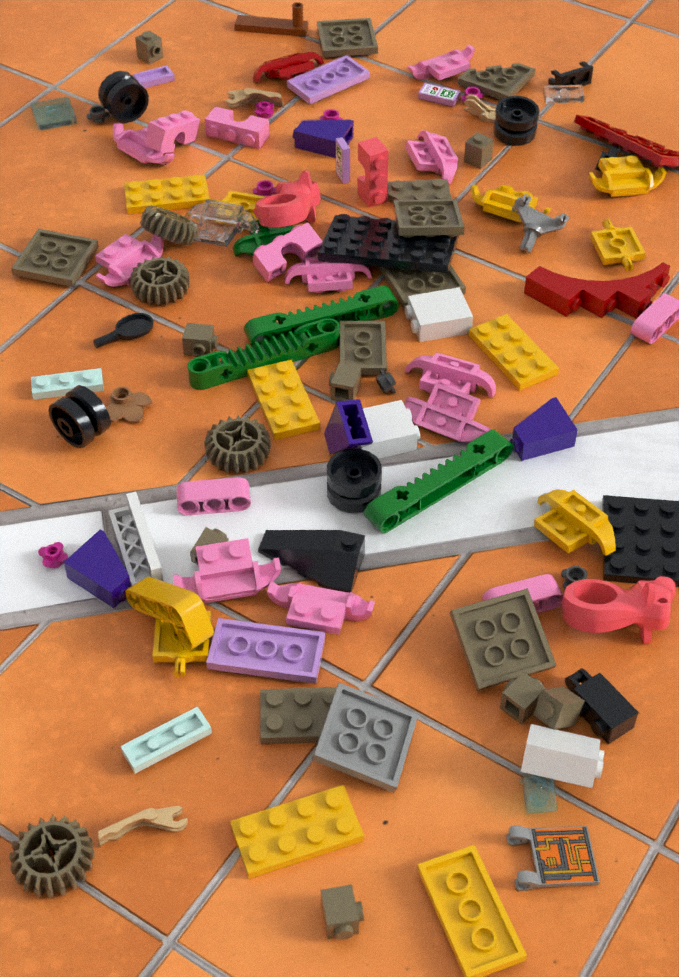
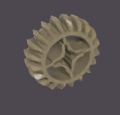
(169, 225)
(159, 280)
(237, 444)
(68, 845)

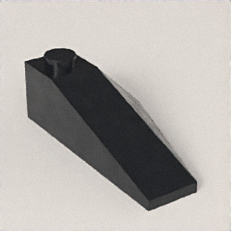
(323, 555)

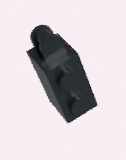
(603, 705)

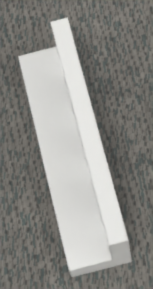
(143, 538)

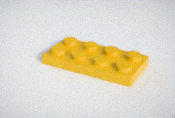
(166, 193)
(513, 352)
(283, 400)
(296, 831)
(471, 913)

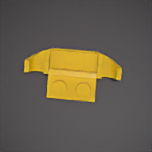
(626, 176)
(502, 200)
(574, 522)

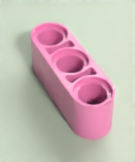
(656, 319)
(213, 496)
(542, 589)

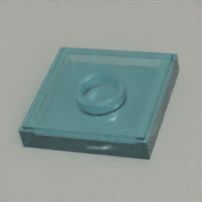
(53, 113)

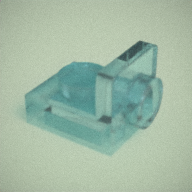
(538, 794)

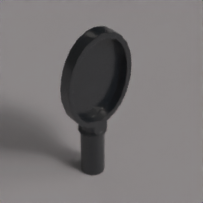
(128, 327)

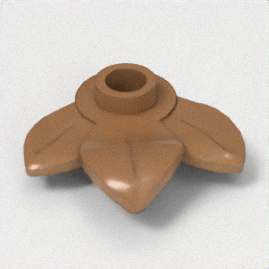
(127, 405)

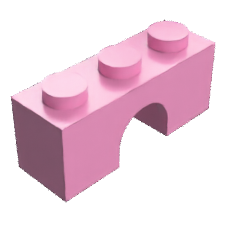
(177, 127)
(250, 132)
(300, 241)

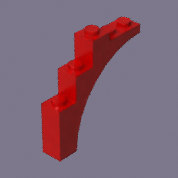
(598, 297)

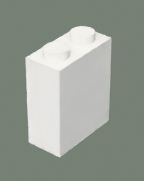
(439, 314)
(391, 429)
(562, 756)

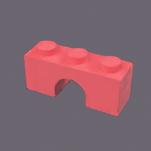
(374, 184)

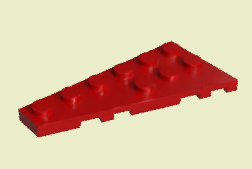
(643, 147)

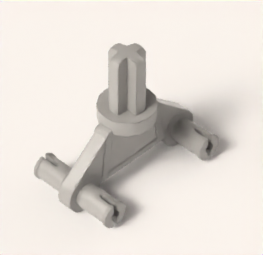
(535, 222)

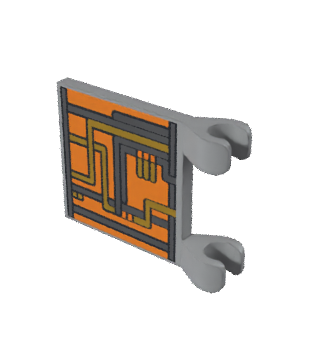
(559, 857)

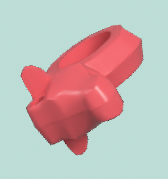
(291, 204)
(605, 607)

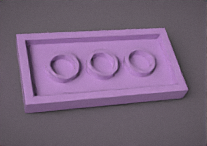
(328, 79)
(266, 650)

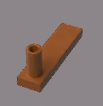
(292, 27)

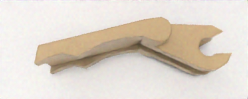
(250, 95)
(479, 108)
(151, 817)

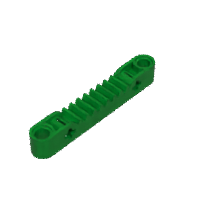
(376, 302)
(208, 369)
(407, 501)

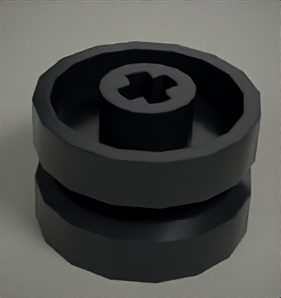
(123, 96)
(516, 120)
(79, 416)
(353, 479)

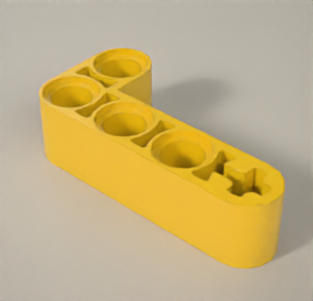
(175, 606)

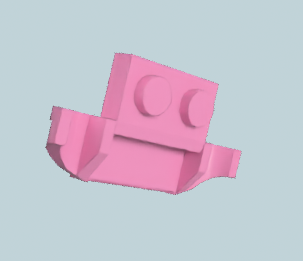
(444, 65)
(133, 144)
(433, 155)
(124, 255)
(325, 275)
(452, 373)
(448, 414)
(228, 572)
(319, 607)

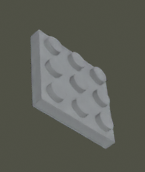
(365, 737)

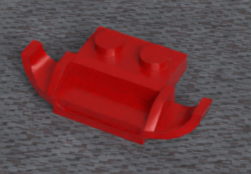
(287, 66)

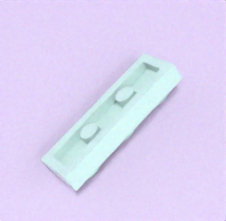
(59, 384)
(166, 740)

